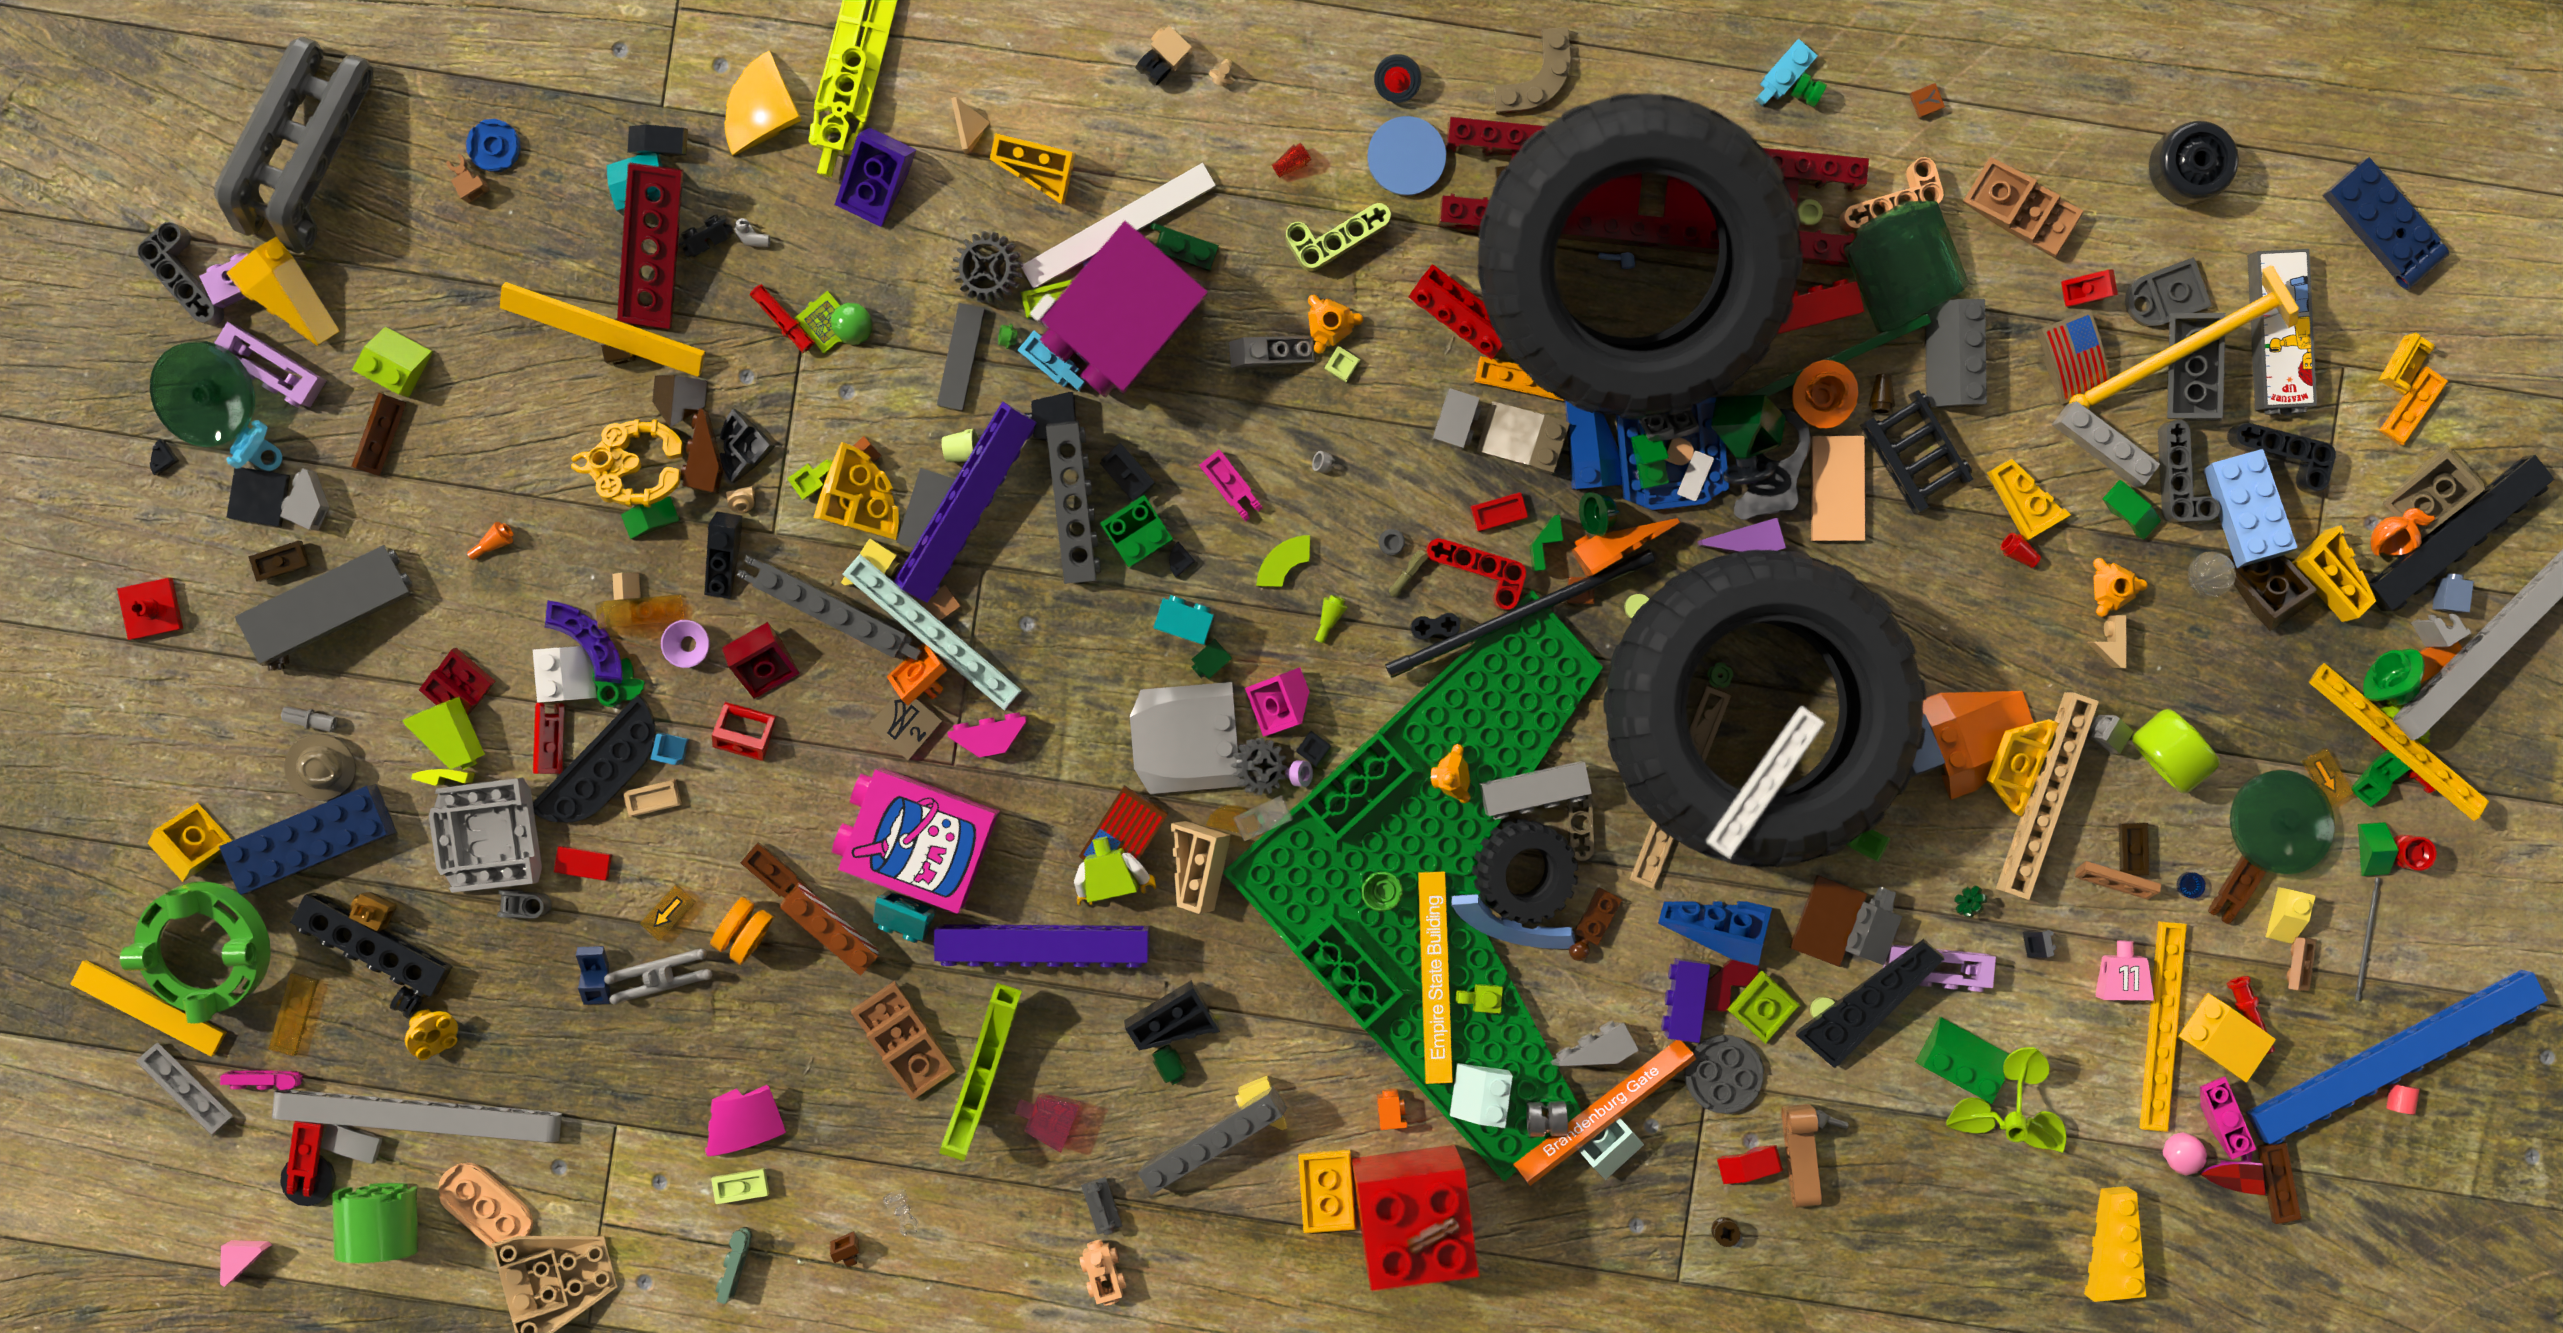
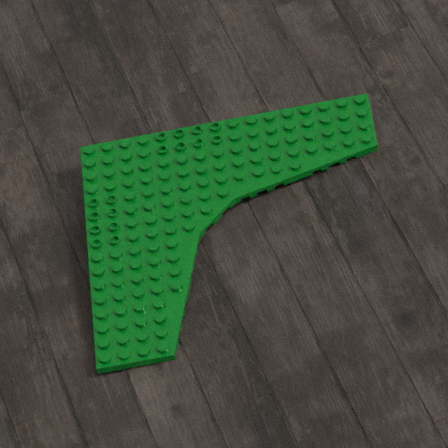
(1384, 815)

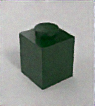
(1210, 660)

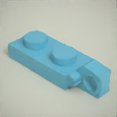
(1786, 72)
(1049, 363)

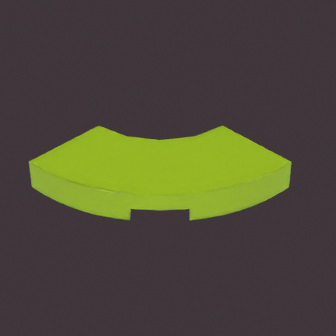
(1282, 559)

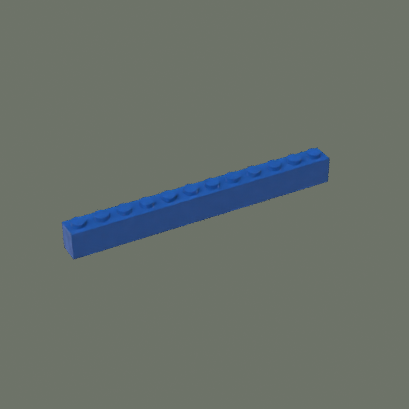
(2396, 1056)

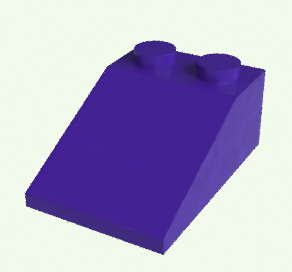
(874, 176)

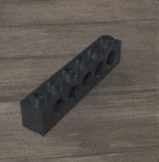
(308, 923)

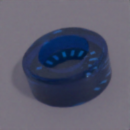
(2191, 885)

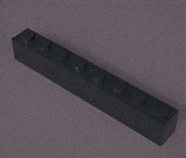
(2460, 532)

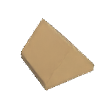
(626, 585)

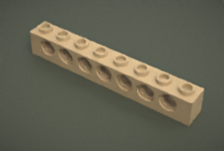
(2047, 796)

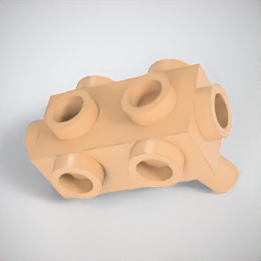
(1100, 1263)

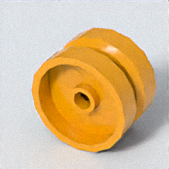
(745, 932)

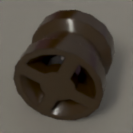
(1722, 1226)

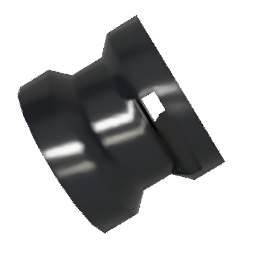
(406, 1002)

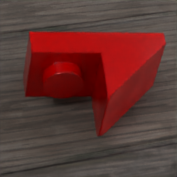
(2089, 288)

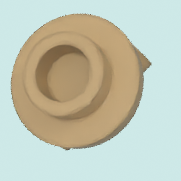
(1221, 77)
(741, 499)

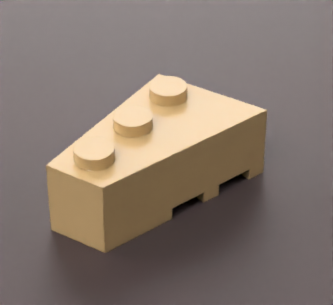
(1199, 864)

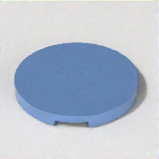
(1406, 156)

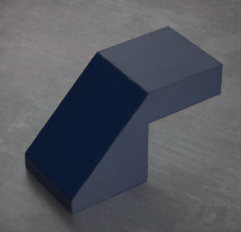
(593, 967)

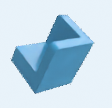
(669, 749)

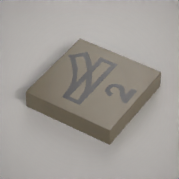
(905, 725)

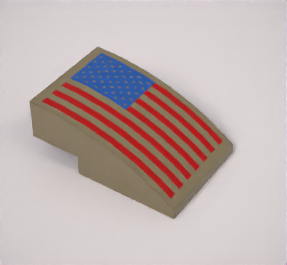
(2074, 355)

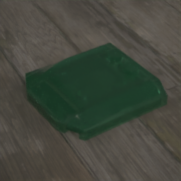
(1905, 263)

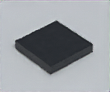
(257, 496)

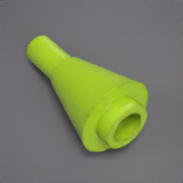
(1332, 610)

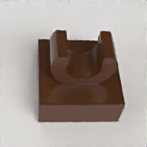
(845, 1249)

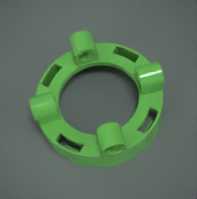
(246, 951)

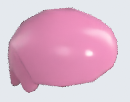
(2185, 1153)

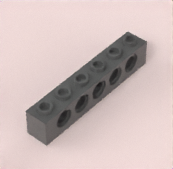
(1073, 569)

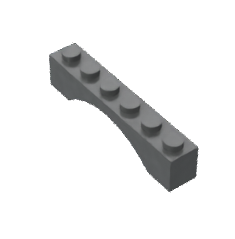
(1213, 1141)

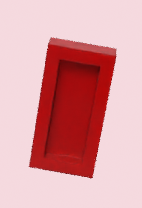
(1499, 511)
(582, 863)

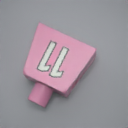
(2124, 975)

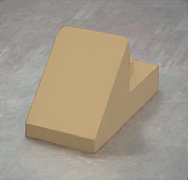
(2115, 648)

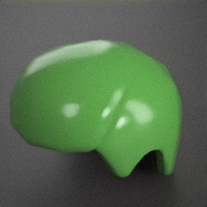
(851, 323)
(1382, 891)

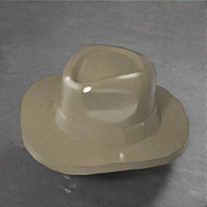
(319, 767)

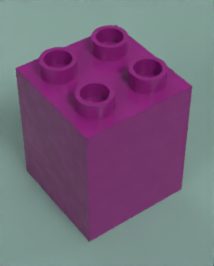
(1120, 310)

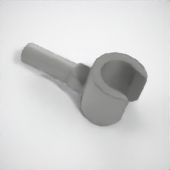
(1823, 1118)

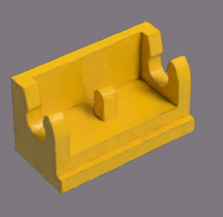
(2406, 362)

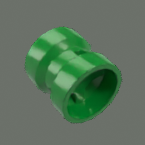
(1808, 89)

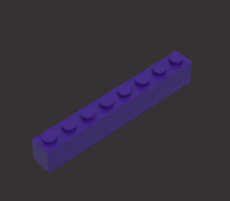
(965, 502)

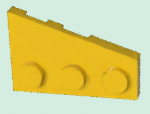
(2026, 503)

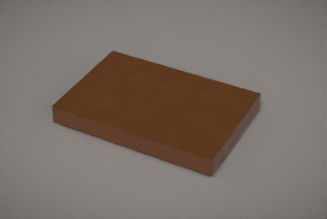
(1827, 920)

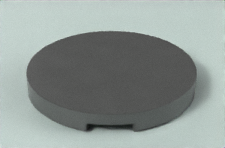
(1724, 1074)

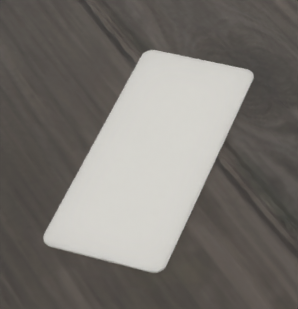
(1695, 475)

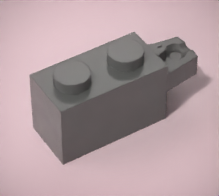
(1875, 928)

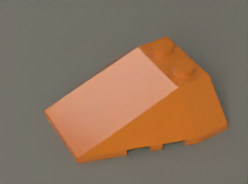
(1970, 732)

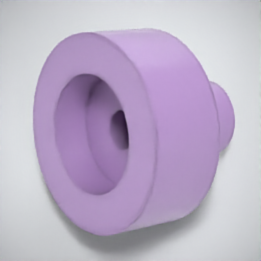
(1300, 773)

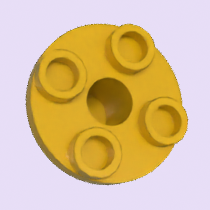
(430, 1033)

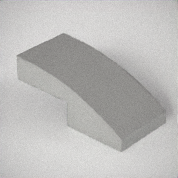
(352, 1143)

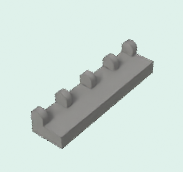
(184, 1089)

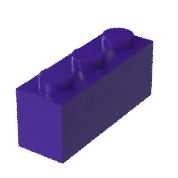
(1685, 1000)

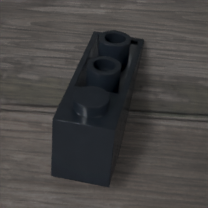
(722, 554)

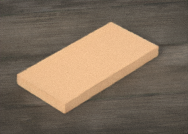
(1838, 488)

